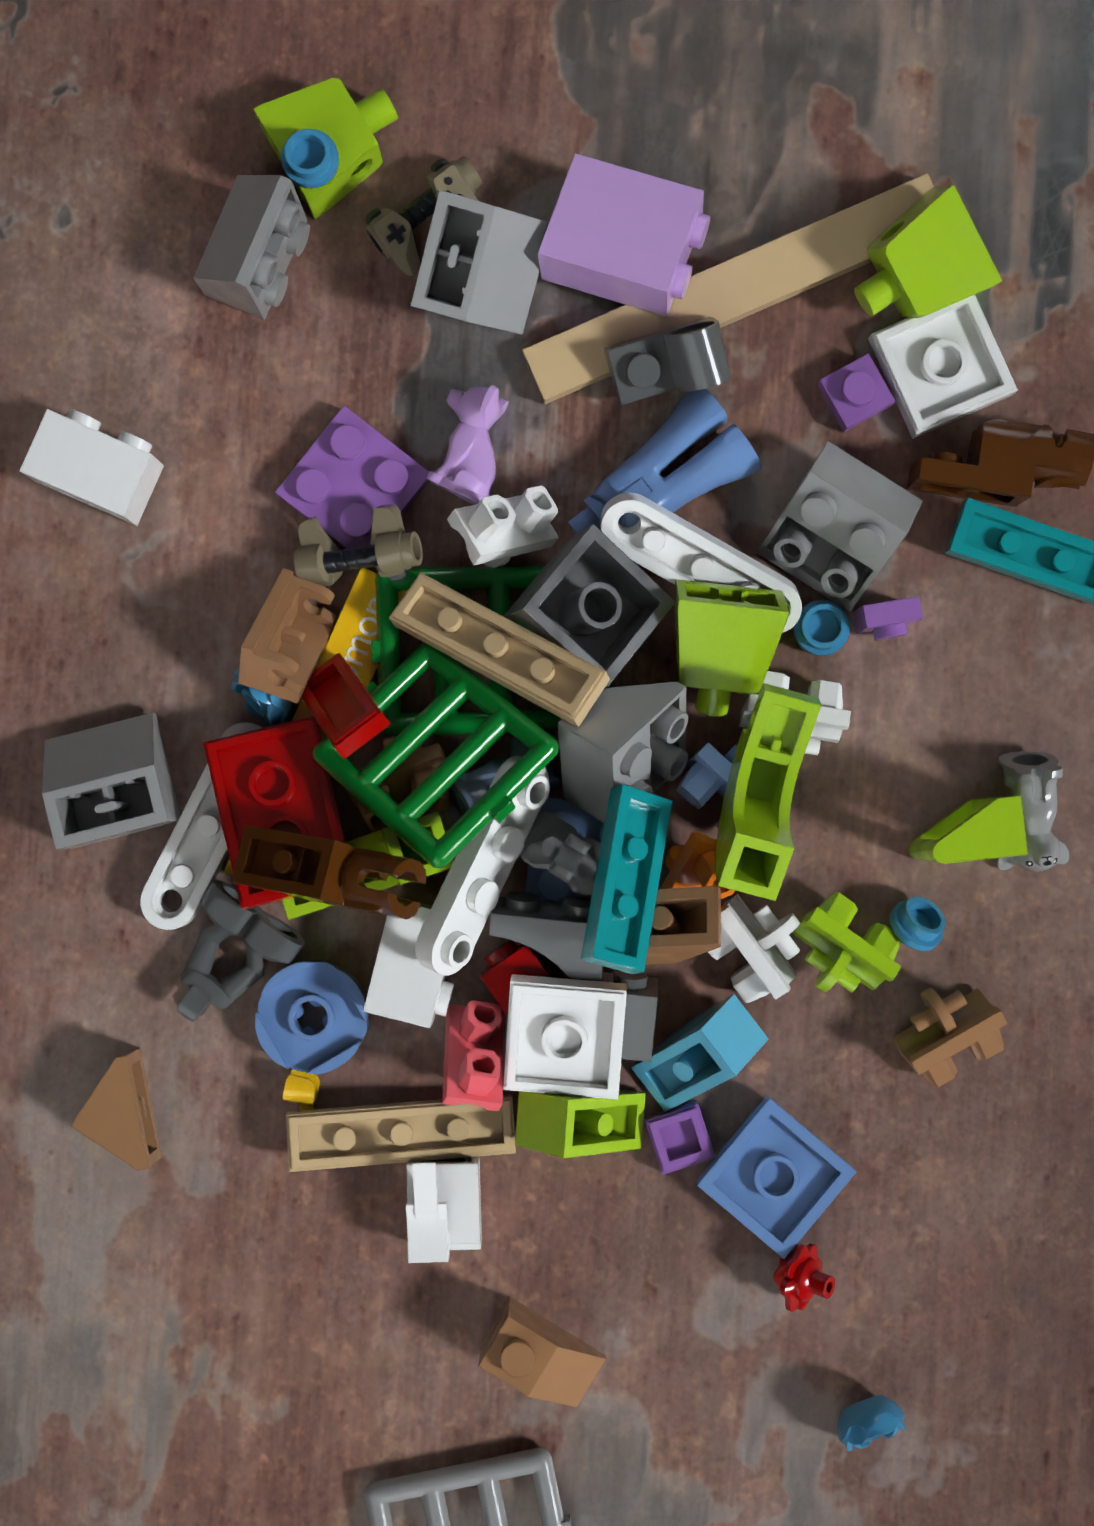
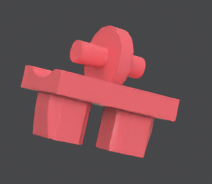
(474, 1055)

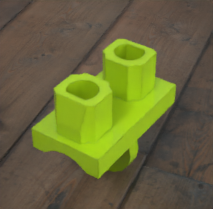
(842, 953)

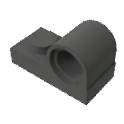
(671, 359)

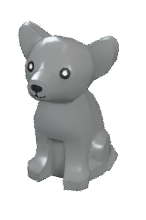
(1035, 778)

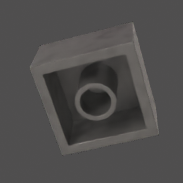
(592, 602)

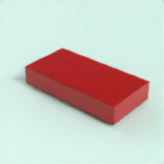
(343, 706)

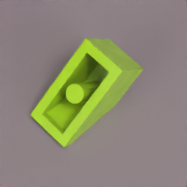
(578, 1124)

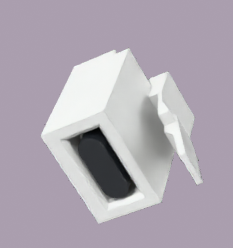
(443, 1208)

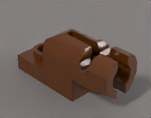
(1005, 463)
(324, 871)

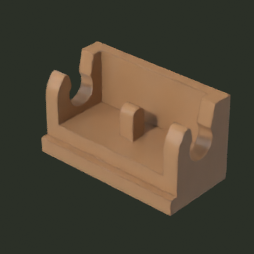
(287, 638)

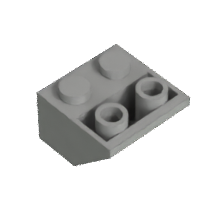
(254, 244)
(479, 263)
(840, 526)
(627, 739)
(107, 782)

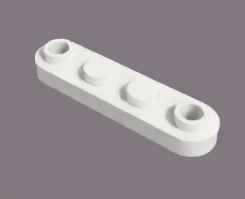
(685, 552)
(190, 855)
(477, 880)

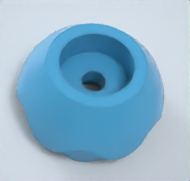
(262, 704)
(869, 1421)

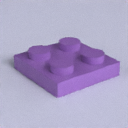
(348, 476)

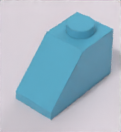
(701, 1054)

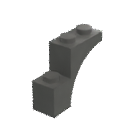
(559, 934)

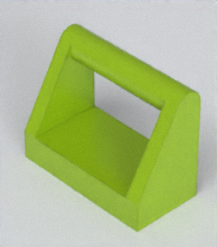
(975, 832)

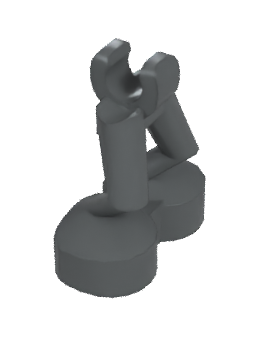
(555, 847)
(261, 933)

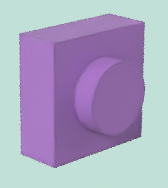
(855, 393)
(888, 618)

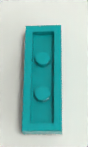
(1024, 549)
(626, 880)

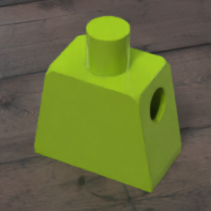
(349, 125)
(927, 258)
(725, 639)

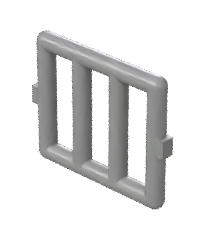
(484, 1474)

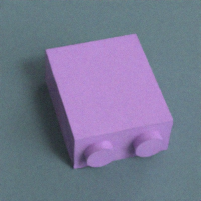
(623, 235)

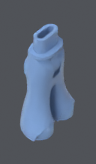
(719, 463)

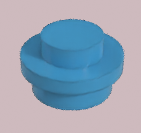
(310, 158)
(822, 628)
(918, 923)

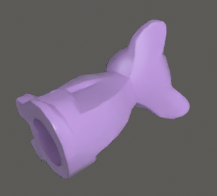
(470, 457)

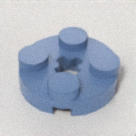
(281, 1006)

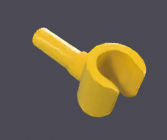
(301, 1089)

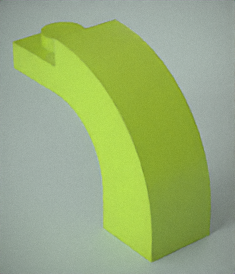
(756, 807)

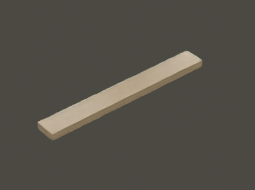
(726, 290)

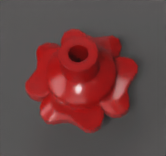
(802, 1278)

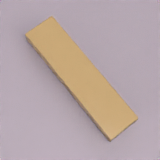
(500, 649)
(396, 1134)

